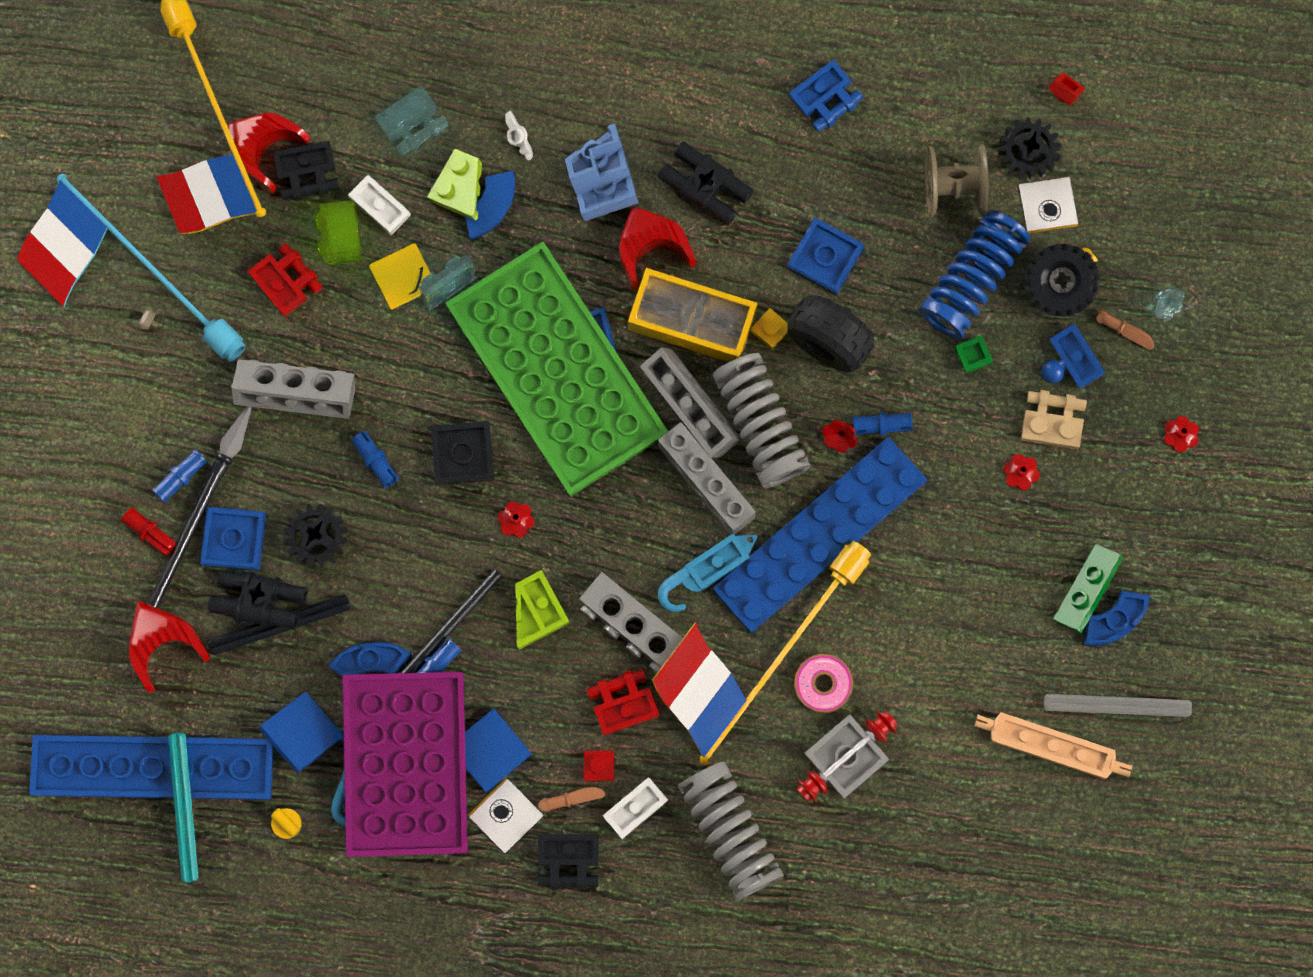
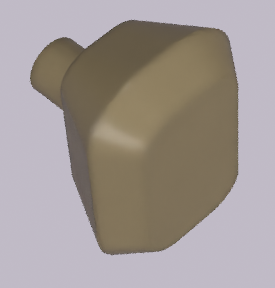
(147, 320)

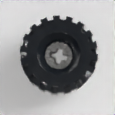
(1047, 267)

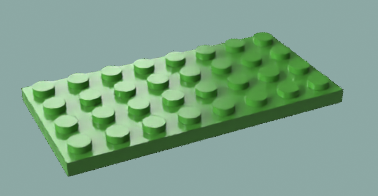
(556, 369)

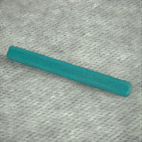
(183, 807)

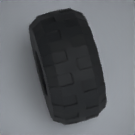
(830, 333)

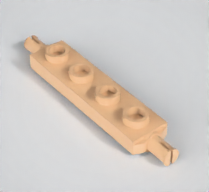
(1053, 746)

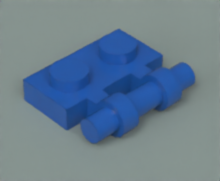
(820, 89)

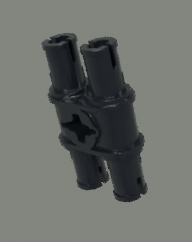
(706, 197)
(258, 599)

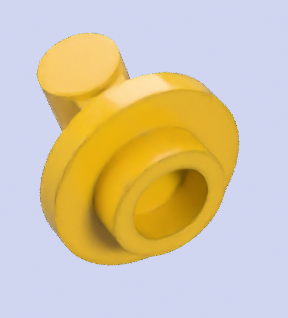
(286, 823)

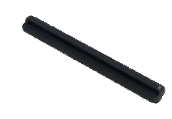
(256, 632)

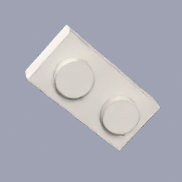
(379, 205)
(635, 808)

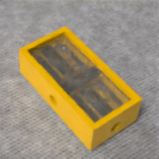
(691, 316)

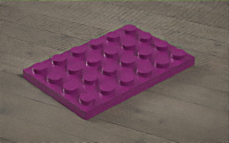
(404, 764)

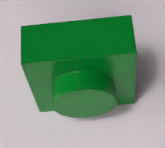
(973, 354)

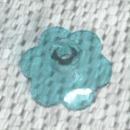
(1168, 303)

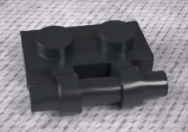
(305, 162)
(568, 851)

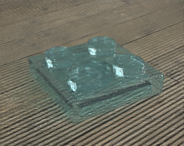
(439, 287)

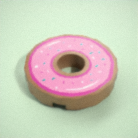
(827, 666)

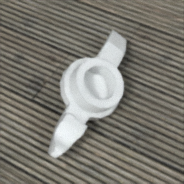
(518, 136)

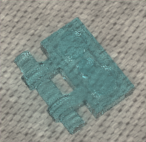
(408, 113)

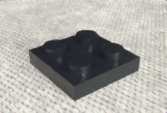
(462, 453)

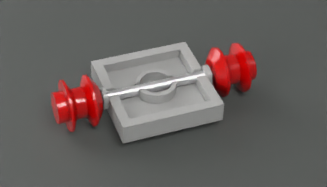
(846, 756)

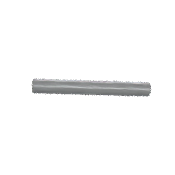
(1117, 705)

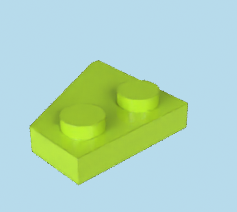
(458, 185)
(536, 610)

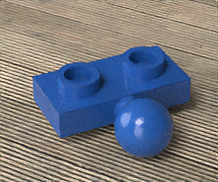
(1075, 357)

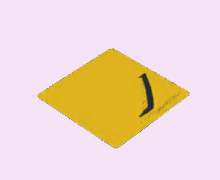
(400, 275)

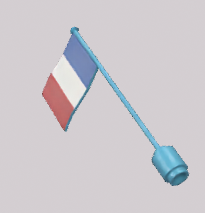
(67, 242)

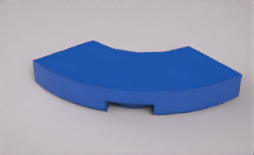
(493, 205)
(1117, 621)
(370, 658)

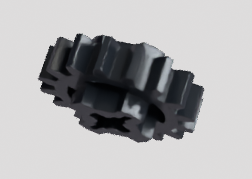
(1041, 152)
(308, 546)

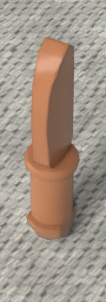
(1127, 330)
(575, 797)

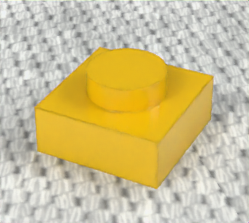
(770, 329)

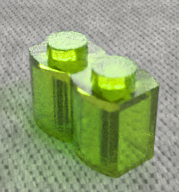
(339, 232)

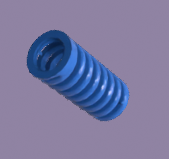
(997, 255)

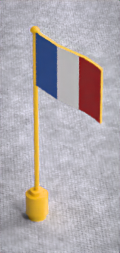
(215, 187)
(703, 689)

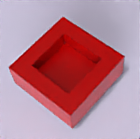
(1066, 89)
(598, 766)

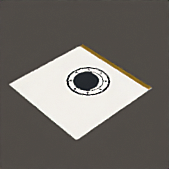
(1048, 205)
(505, 815)

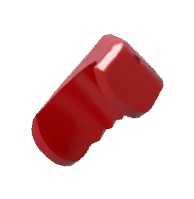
(255, 135)
(647, 232)
(151, 629)

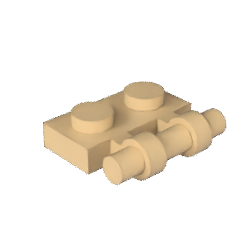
(1052, 428)

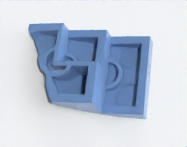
(601, 176)

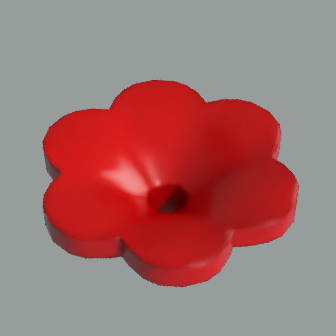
(839, 436)
(1176, 438)
(1016, 477)
(519, 526)

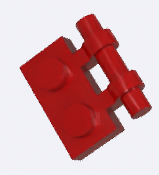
(278, 285)
(627, 710)

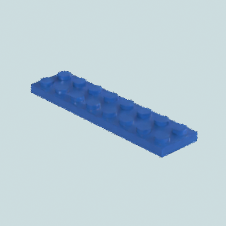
(819, 534)
(143, 767)

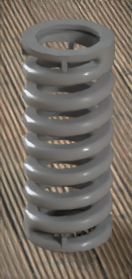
(729, 378)
(741, 882)

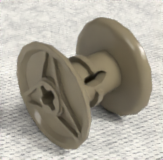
(970, 182)

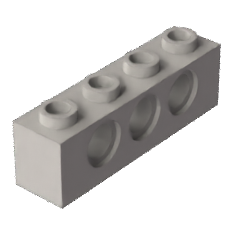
(302, 399)
(690, 402)
(706, 479)
(606, 590)

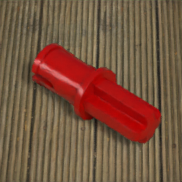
(148, 531)

